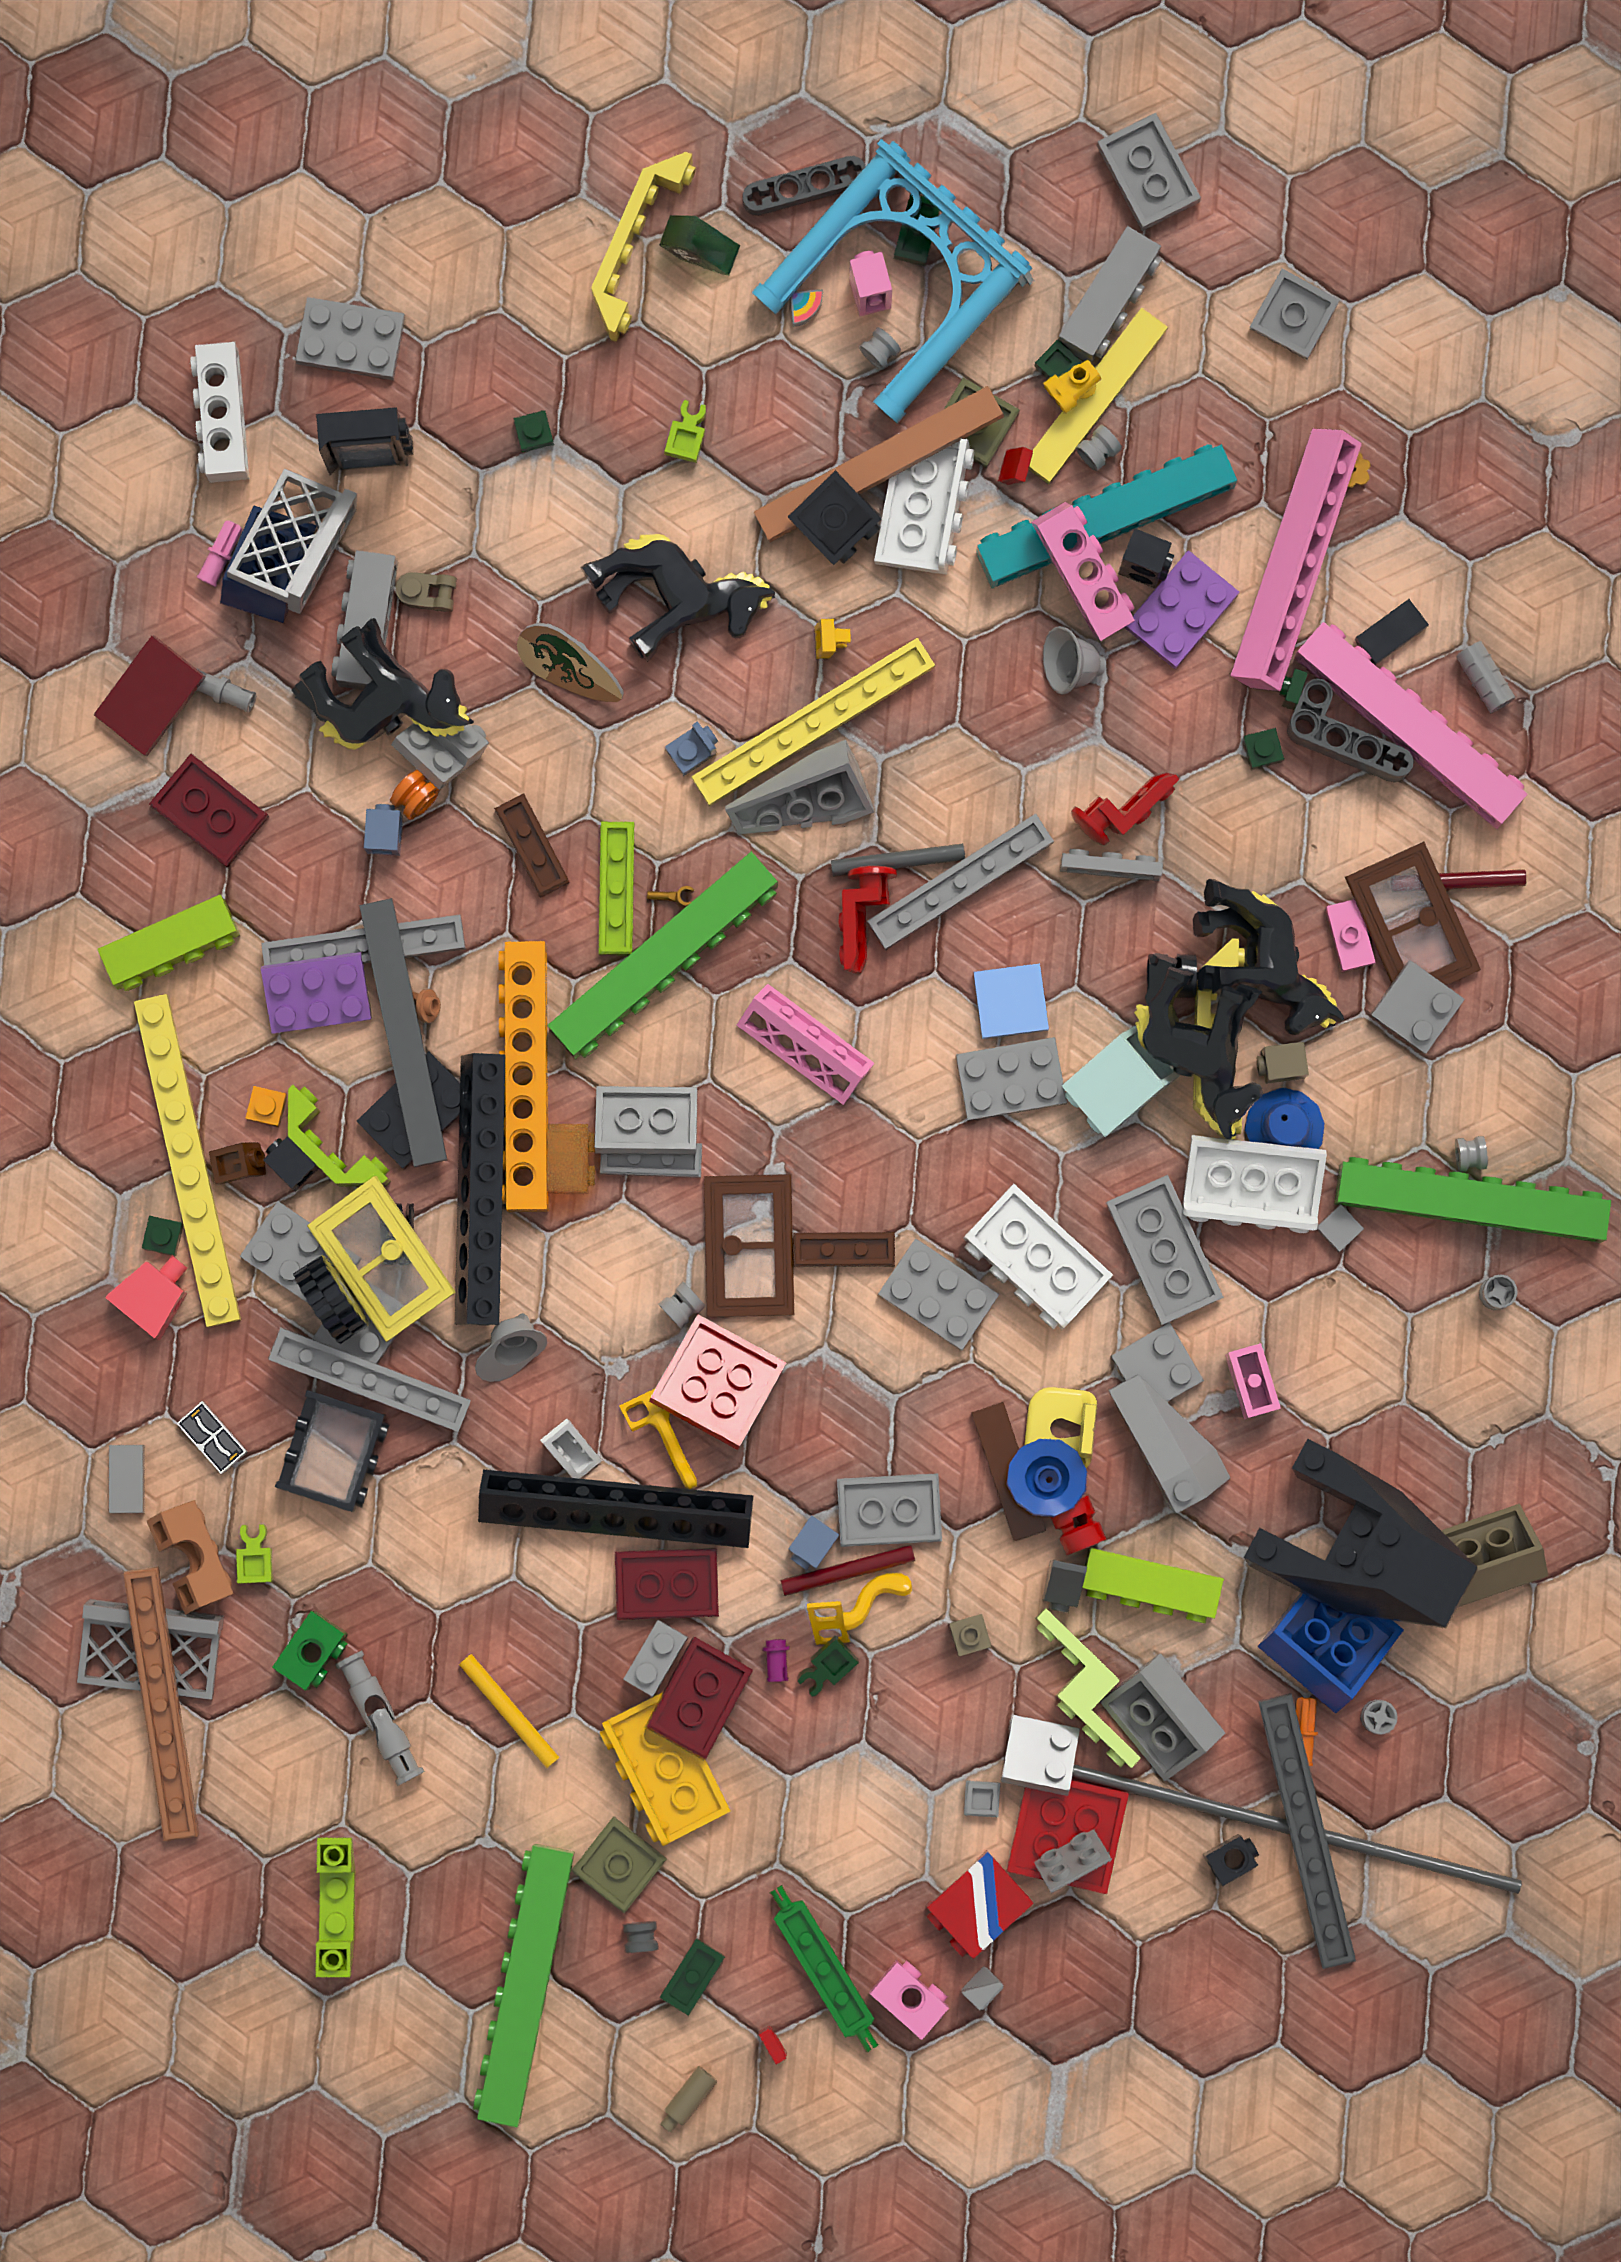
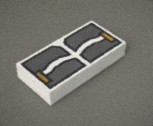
(212, 1437)

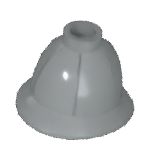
(1070, 660)

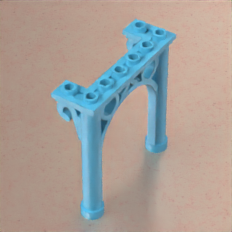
(845, 216)

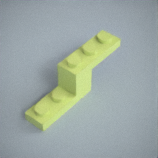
(1086, 1689)

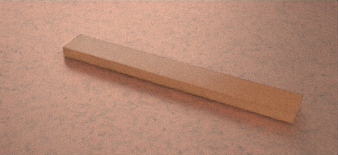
(891, 456)
(161, 1703)

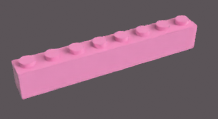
(1296, 559)
(1410, 725)

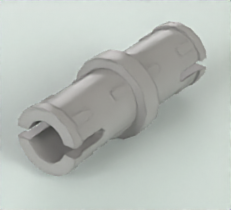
(224, 691)

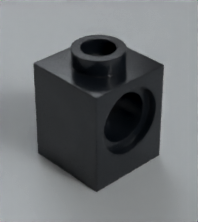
(290, 1162)
(1216, 1861)

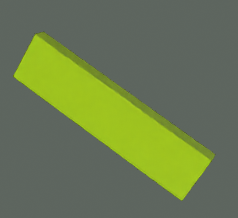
(616, 888)

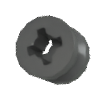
(640, 1936)

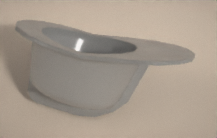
(511, 1348)

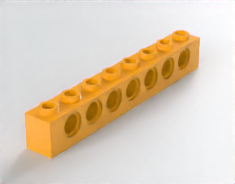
(533, 957)

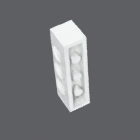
(225, 361)

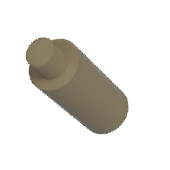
(688, 2098)

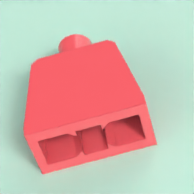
(151, 1296)

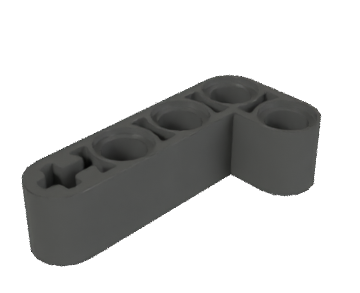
(1351, 737)

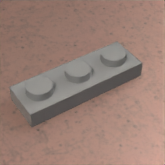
(1111, 865)

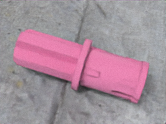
(220, 553)

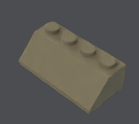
(1503, 1551)

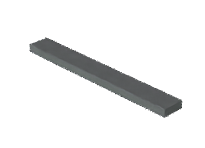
(403, 1032)
(1306, 1831)

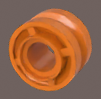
(414, 794)

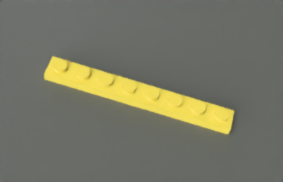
(813, 722)

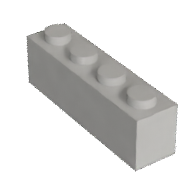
(1110, 294)
(369, 597)

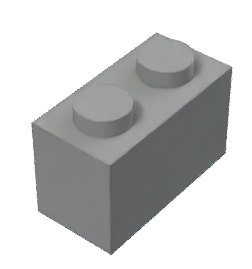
(655, 1658)

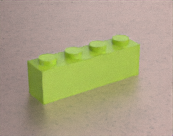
(169, 943)
(1152, 1583)

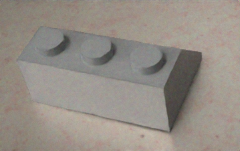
(1163, 1717)

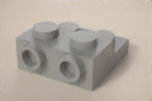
(441, 757)

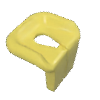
(1068, 1404)

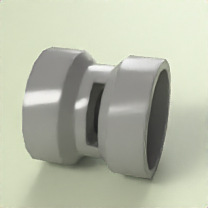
(1099, 447)
(1504, 1291)
(682, 1305)

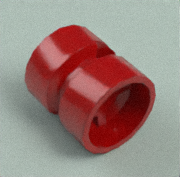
(1083, 1536)

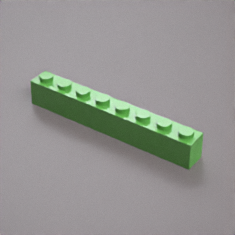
(663, 955)
(1473, 1201)
(525, 1985)

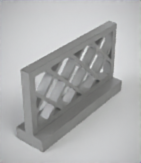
(321, 544)
(117, 1615)

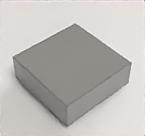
(1339, 1228)
(982, 1798)

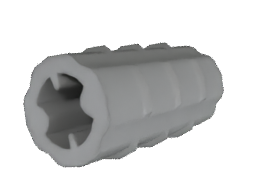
(1485, 677)

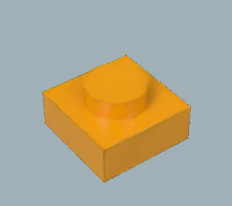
(266, 1106)

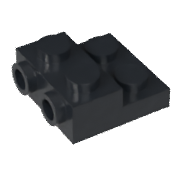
(836, 518)

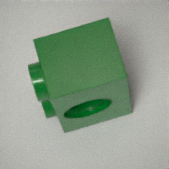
(292, 1660)

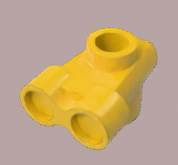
(1068, 389)

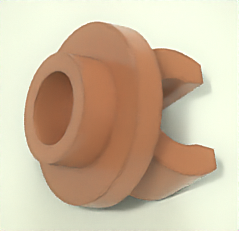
(427, 1005)

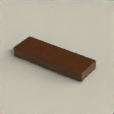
(532, 845)
(844, 1249)

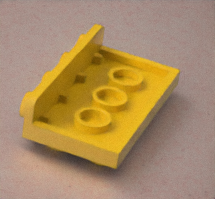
(667, 1780)

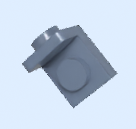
(692, 748)

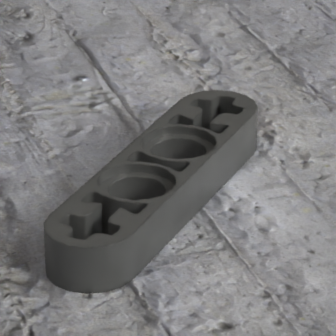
(802, 180)

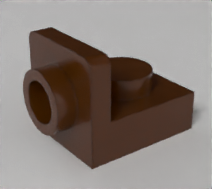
(237, 1162)

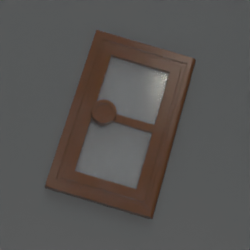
(1412, 916)
(749, 1245)

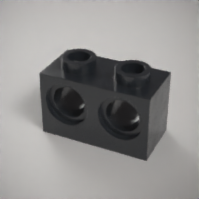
(1146, 559)

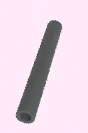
(901, 859)

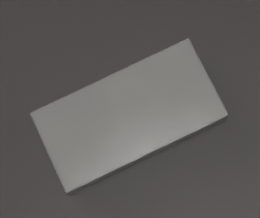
(126, 1478)

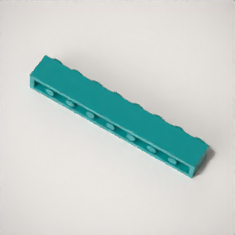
(1114, 512)

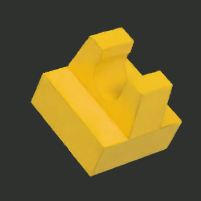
(829, 638)

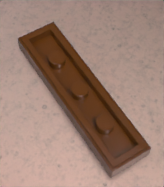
(1000, 1448)

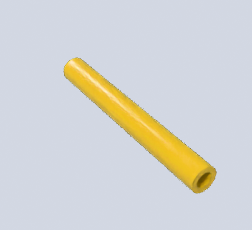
(509, 1711)

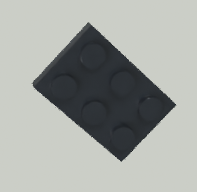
(385, 1117)

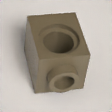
(1283, 1062)
(969, 1635)

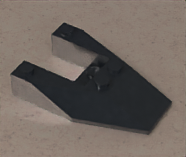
(1385, 1559)

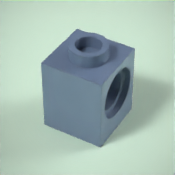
(383, 830)
(812, 1543)

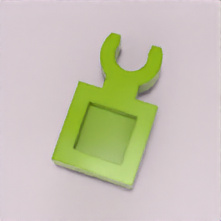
(685, 437)
(254, 1562)

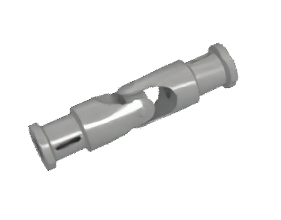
(390, 1738)

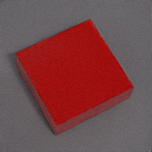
(1015, 465)
(773, 2044)

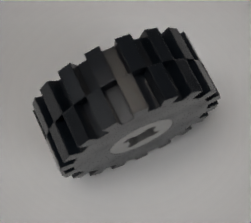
(331, 1299)

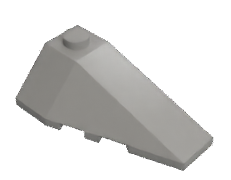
(810, 791)
(1174, 1451)

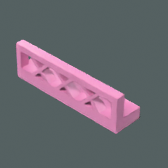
(805, 1031)

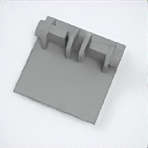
(1072, 1860)

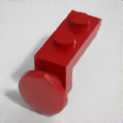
(1136, 810)
(852, 919)

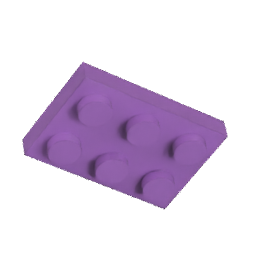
(1182, 609)
(316, 992)

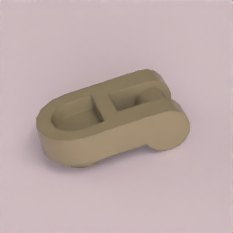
(414, 591)

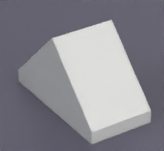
(571, 1449)

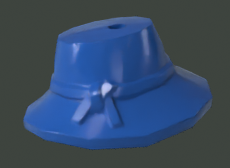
(1302, 1127)
(1034, 1465)

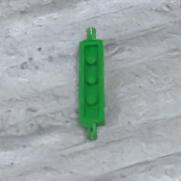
(824, 1968)

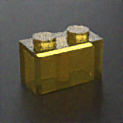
(569, 1158)

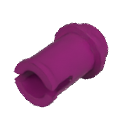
(776, 1660)

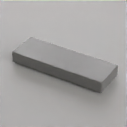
(653, 1164)

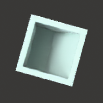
(1117, 1083)

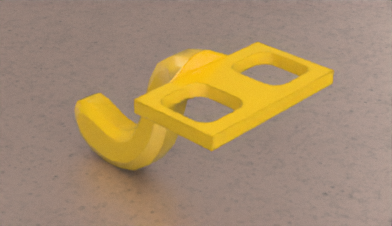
(661, 1421)
(886, 1583)

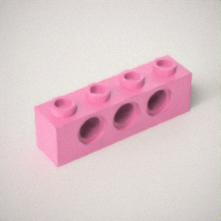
(1051, 530)

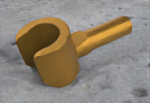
(671, 896)

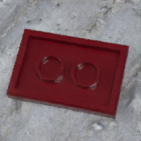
(149, 695)
(209, 810)
(666, 1584)
(698, 1698)

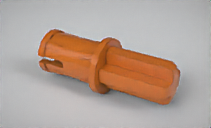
(1306, 1717)

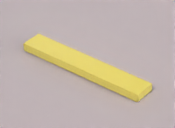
(1115, 370)

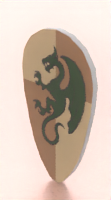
(566, 663)

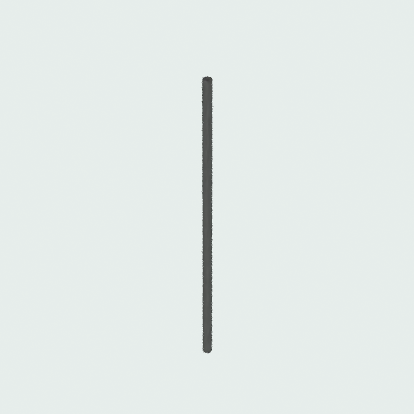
(1280, 1825)

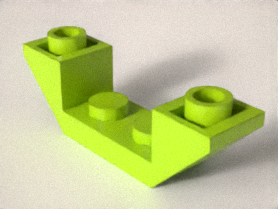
(300, 1113)
(336, 1907)

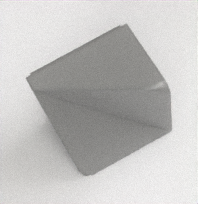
(982, 1988)

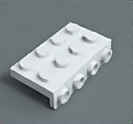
(924, 513)
(1253, 1183)
(1036, 1258)

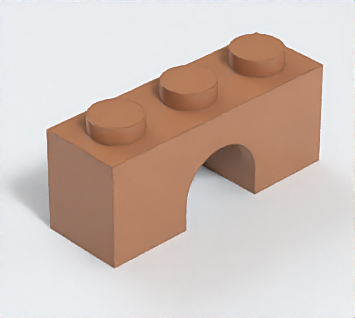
(186, 1530)

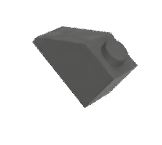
(1063, 1585)

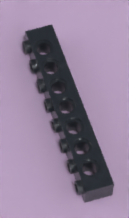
(480, 1189)
(615, 1508)

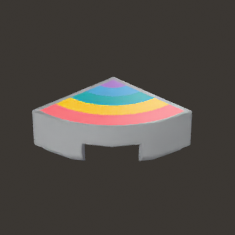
(805, 305)

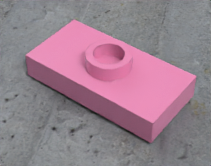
(1349, 936)

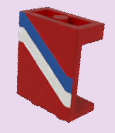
(978, 1906)

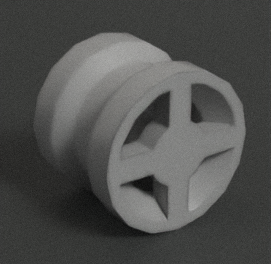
(880, 348)
(1471, 1154)
(1385, 1718)

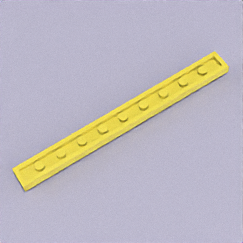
(187, 1160)

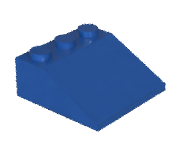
(1328, 1648)

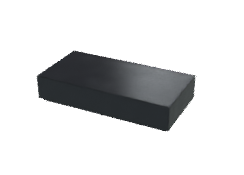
(1392, 631)

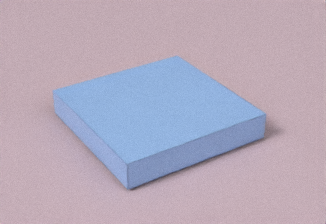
(1011, 1001)

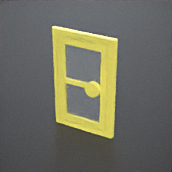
(381, 1258)

